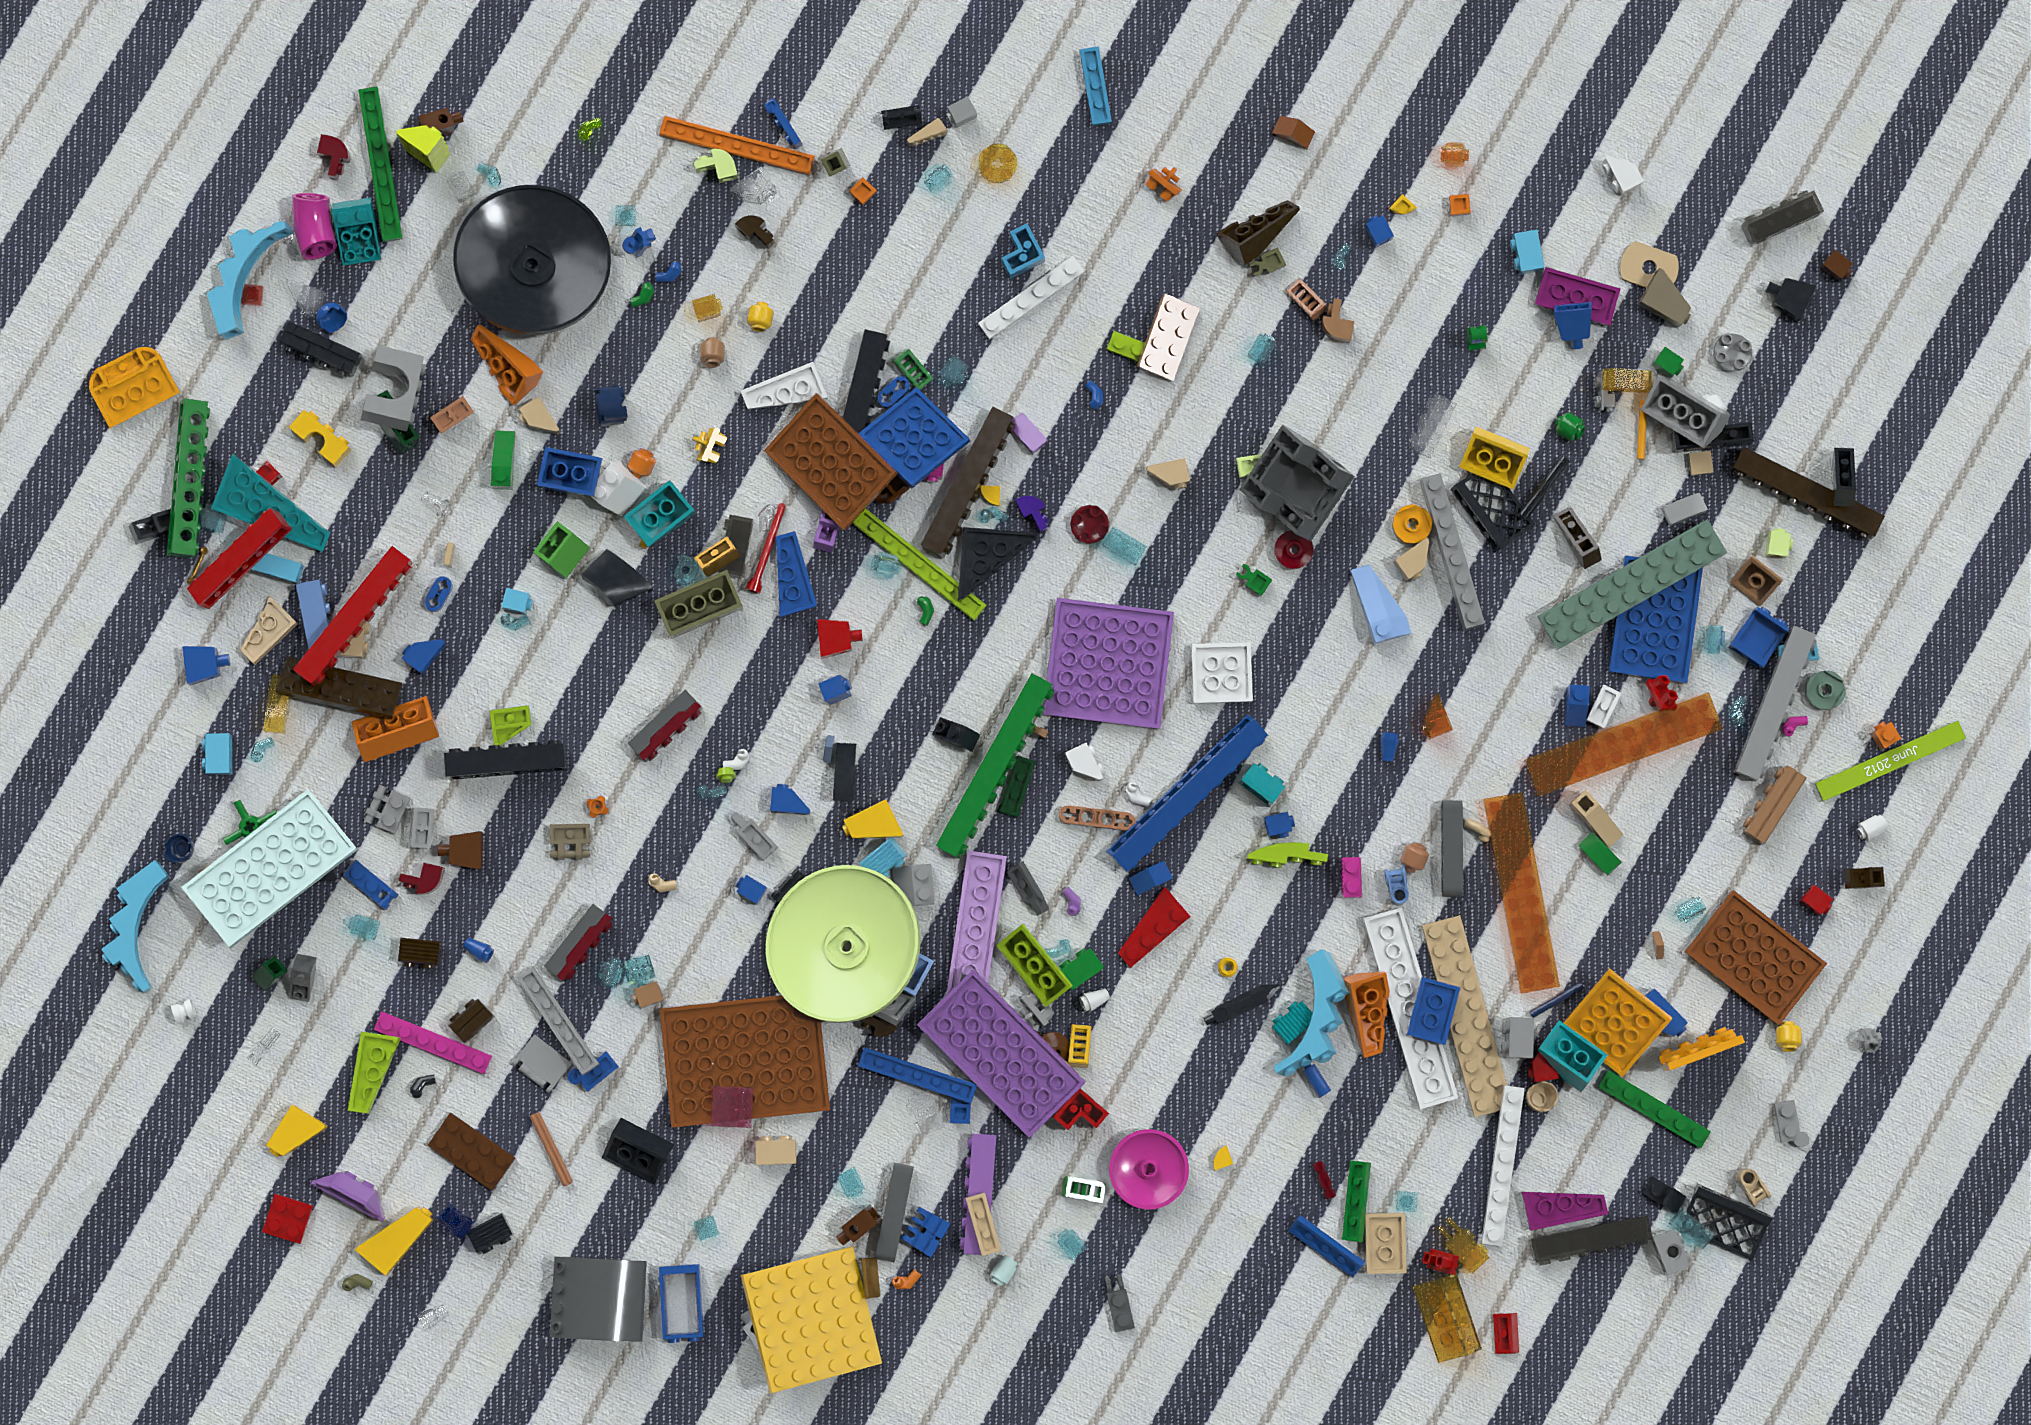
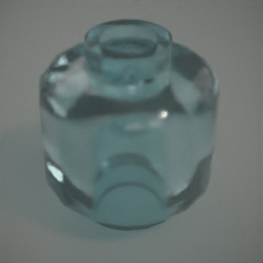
(938, 177)
(885, 565)
(612, 973)

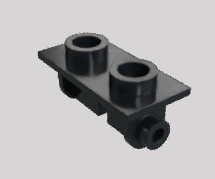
(901, 117)

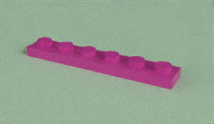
(433, 1042)

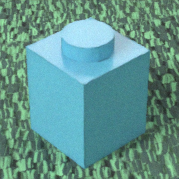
(517, 601)

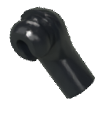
(420, 1083)

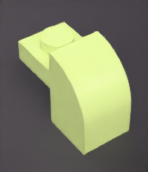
(721, 161)

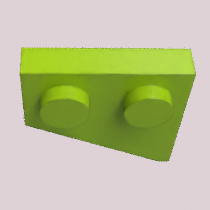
(509, 722)

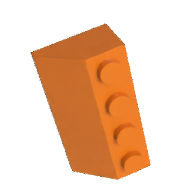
(410, 725)

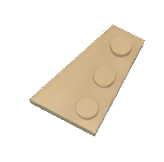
(269, 630)

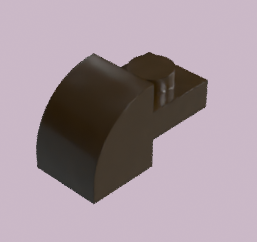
(752, 226)
(1864, 878)
(883, 1027)

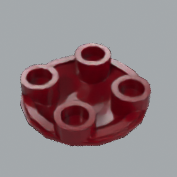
(1089, 524)

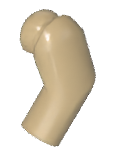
(1479, 828)
(660, 885)

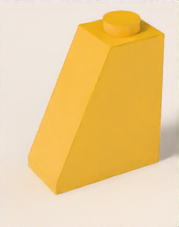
(873, 823)
(294, 1131)

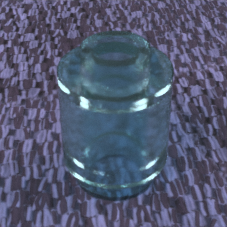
(1714, 639)
(1690, 909)

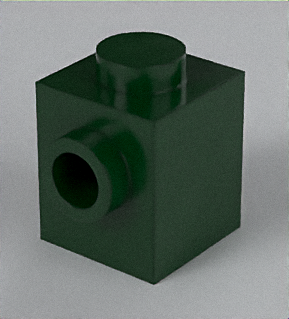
(269, 973)

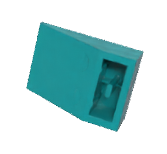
(356, 231)

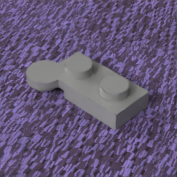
(1788, 1124)

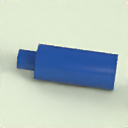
(1316, 1080)

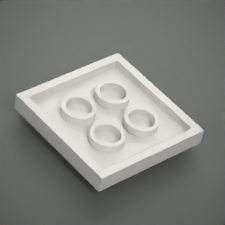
(1221, 673)

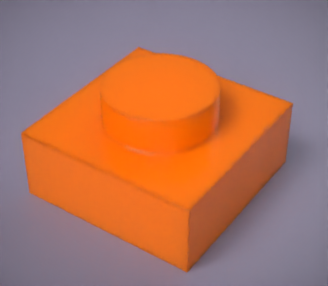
(862, 191)
(1459, 205)

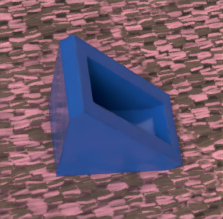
(1150, 878)

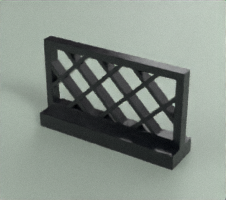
(1482, 519)
(1737, 1208)

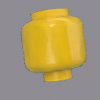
(760, 317)
(1789, 1036)

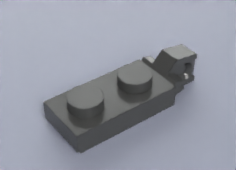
(1028, 888)

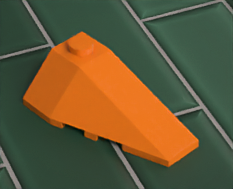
(512, 368)
(1368, 1009)

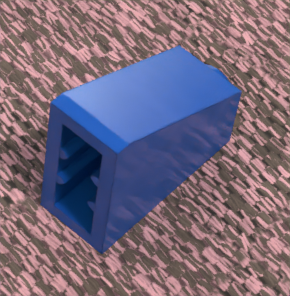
(1677, 1024)

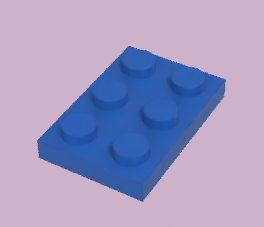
(1433, 1011)

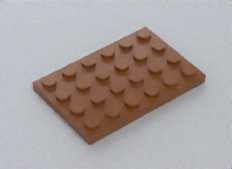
(831, 461)
(1755, 957)

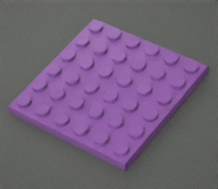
(1109, 663)

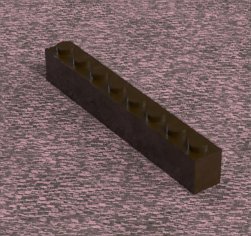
(968, 481)
(1805, 492)

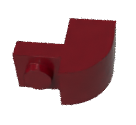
(333, 149)
(429, 880)

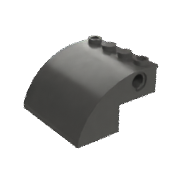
(1297, 482)
(598, 1299)

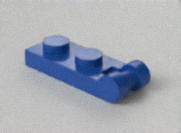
(370, 884)

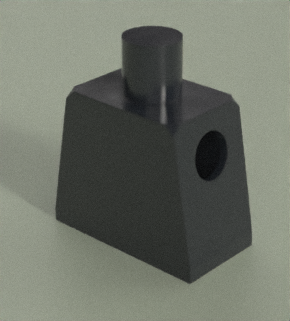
(1791, 297)

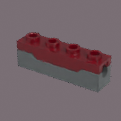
(665, 725)
(579, 942)

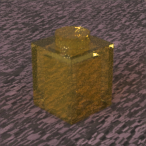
(707, 307)

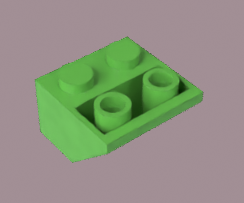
(561, 549)

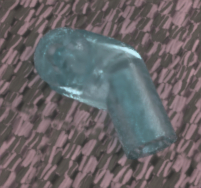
(513, 623)
(259, 749)
(1059, 951)

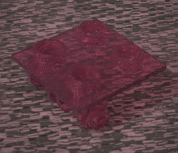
(732, 1107)

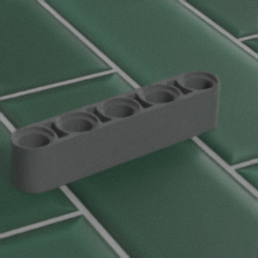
(1452, 848)
(894, 1212)

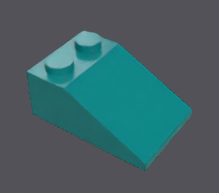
(660, 514)
(1572, 1055)

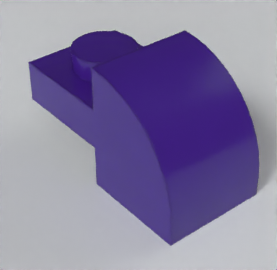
(1031, 507)

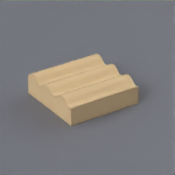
(1700, 463)
(449, 555)

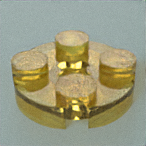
(1006, 156)

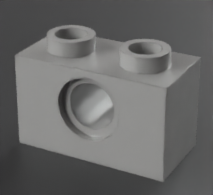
(1662, 1243)

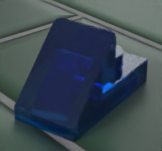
(455, 1220)

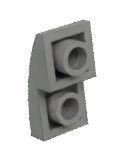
(1684, 509)

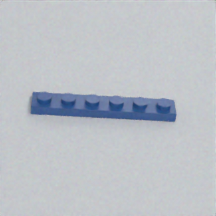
(917, 1075)

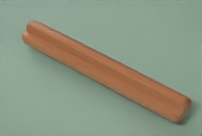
(551, 1149)

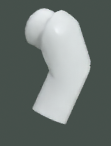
(1135, 796)

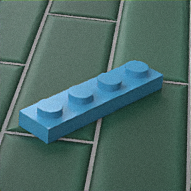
(1095, 86)

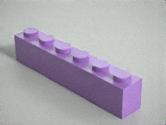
(979, 1181)

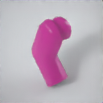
(1791, 724)

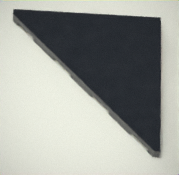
(987, 552)

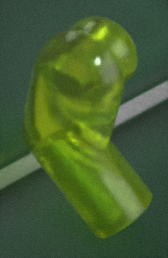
(587, 128)

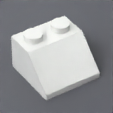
(618, 488)

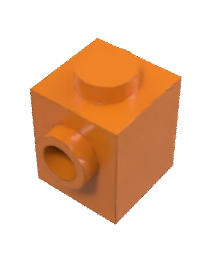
(1885, 735)

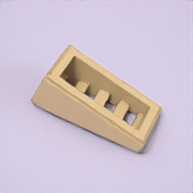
(929, 132)

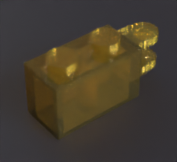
(1462, 1244)

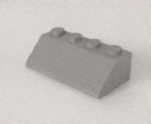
(1684, 411)

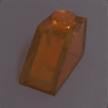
(1435, 719)

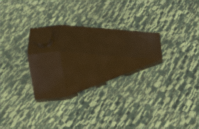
(1253, 236)

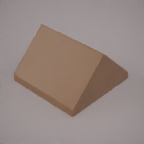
(1756, 580)

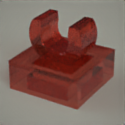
(252, 295)

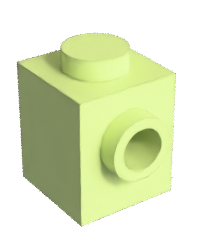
(1778, 543)

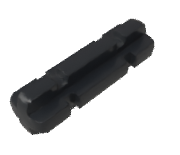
(790, 881)

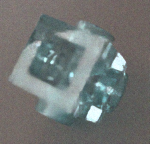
(639, 970)

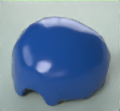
(331, 317)

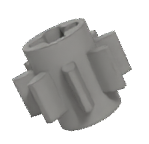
(1869, 1040)

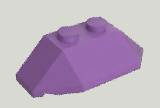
(353, 1192)

